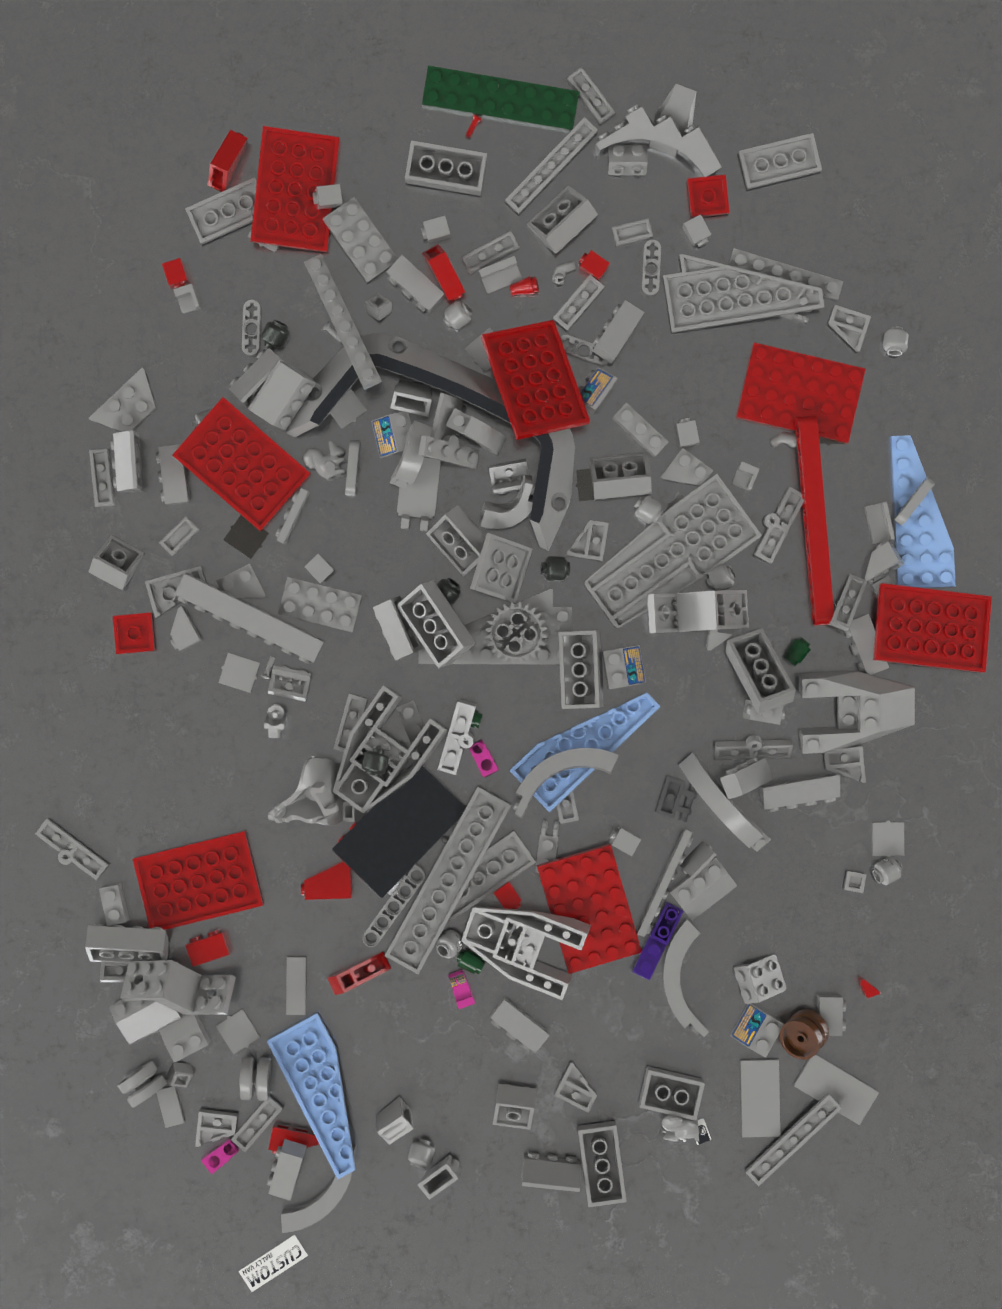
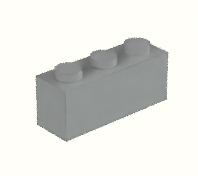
(415, 284)
(617, 331)
(640, 430)
(173, 476)
(396, 629)
(863, 639)
(746, 777)
(519, 1026)
(286, 1169)

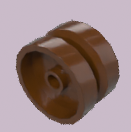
(804, 1034)

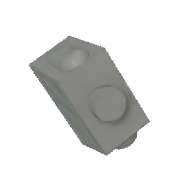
(412, 397)
(772, 716)
(394, 1121)
(440, 1176)

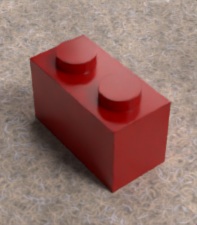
(207, 948)

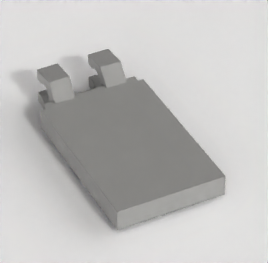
(420, 496)

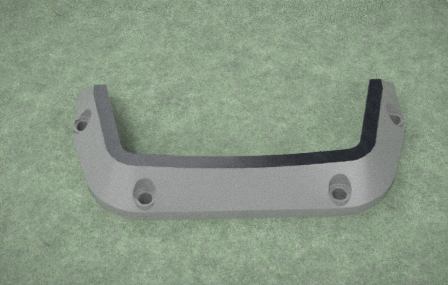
(420, 364)

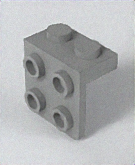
(760, 979)

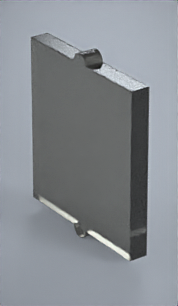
(584, 483)
(245, 537)

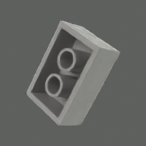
(671, 1093)

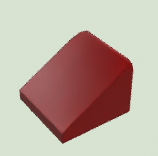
(867, 988)

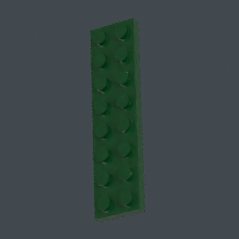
(500, 97)

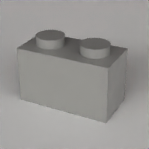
(624, 840)
(114, 904)
(831, 1009)

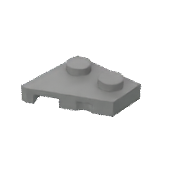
(849, 325)
(687, 469)
(590, 542)
(846, 762)
(575, 1089)

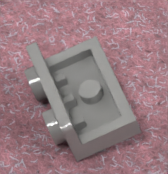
(627, 159)
(507, 475)
(289, 683)

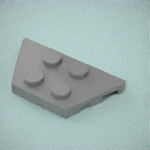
(128, 405)

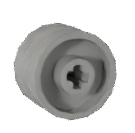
(255, 1078)
(141, 1083)

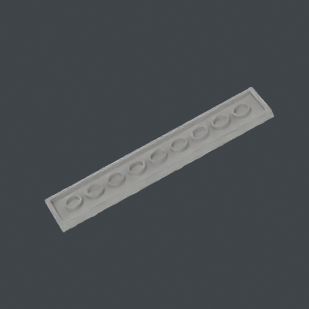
(448, 880)

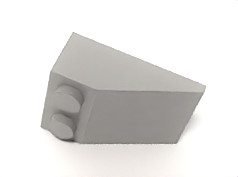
(184, 1037)

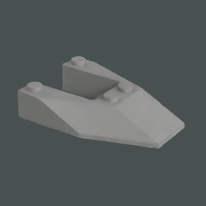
(865, 709)
(365, 790)
(513, 940)

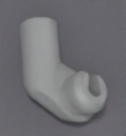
(561, 270)
(784, 437)

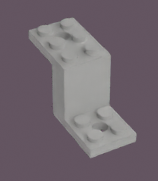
(698, 611)
(178, 987)

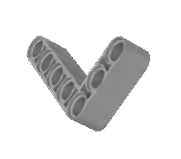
(391, 915)

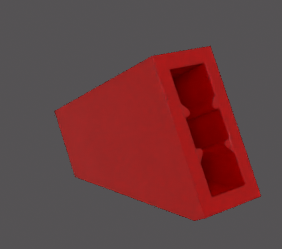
(227, 160)
(444, 272)
(329, 884)

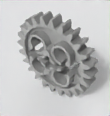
(527, 647)

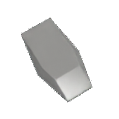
(680, 105)

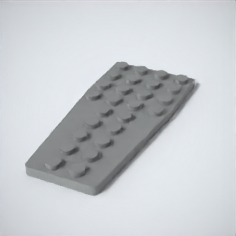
(673, 552)

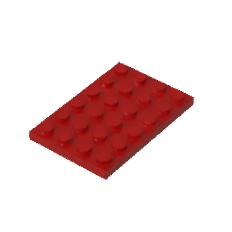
(287, 176)
(535, 379)
(795, 385)
(241, 463)
(932, 628)
(198, 881)
(591, 891)

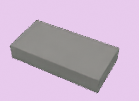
(632, 232)
(179, 536)
(170, 1106)

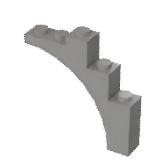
(640, 126)

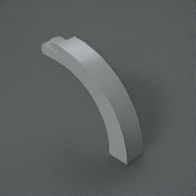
(562, 761)
(724, 808)
(671, 969)
(314, 1211)

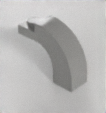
(477, 431)
(410, 460)
(510, 513)

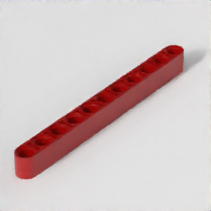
(814, 520)

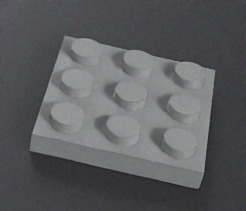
(501, 568)

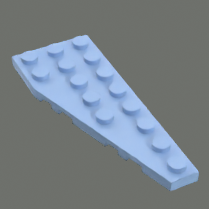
(923, 537)
(601, 732)
(314, 1076)

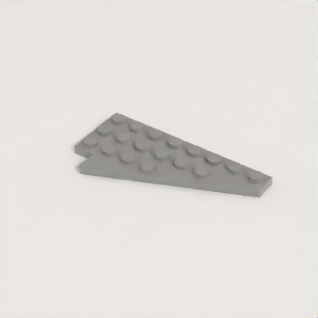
(723, 294)
(556, 620)

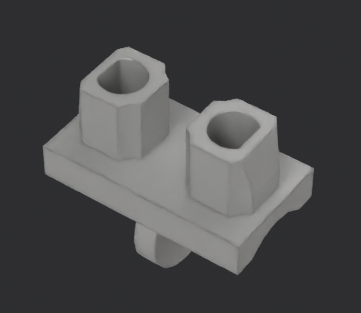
(275, 720)

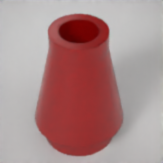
(525, 286)

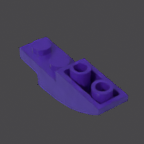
(657, 941)

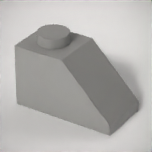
(882, 562)
(183, 631)

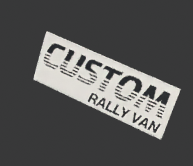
(273, 1263)

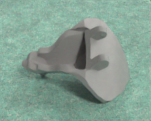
(314, 796)

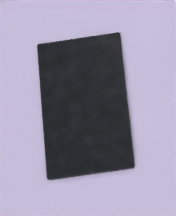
(399, 831)

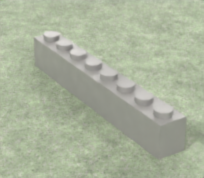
(248, 617)

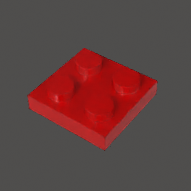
(708, 196)
(133, 633)

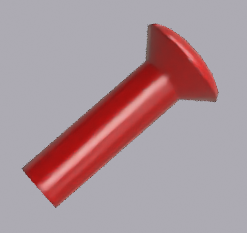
(476, 119)

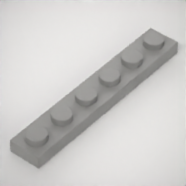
(551, 165)
(830, 287)
(668, 875)
(793, 1139)

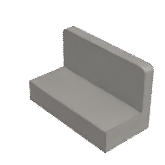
(500, 275)
(879, 522)

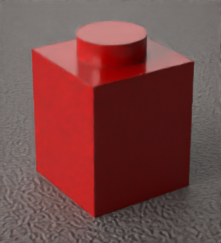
(593, 265)
(175, 273)
(508, 896)

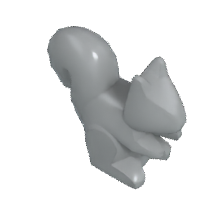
(328, 465)
(680, 1128)

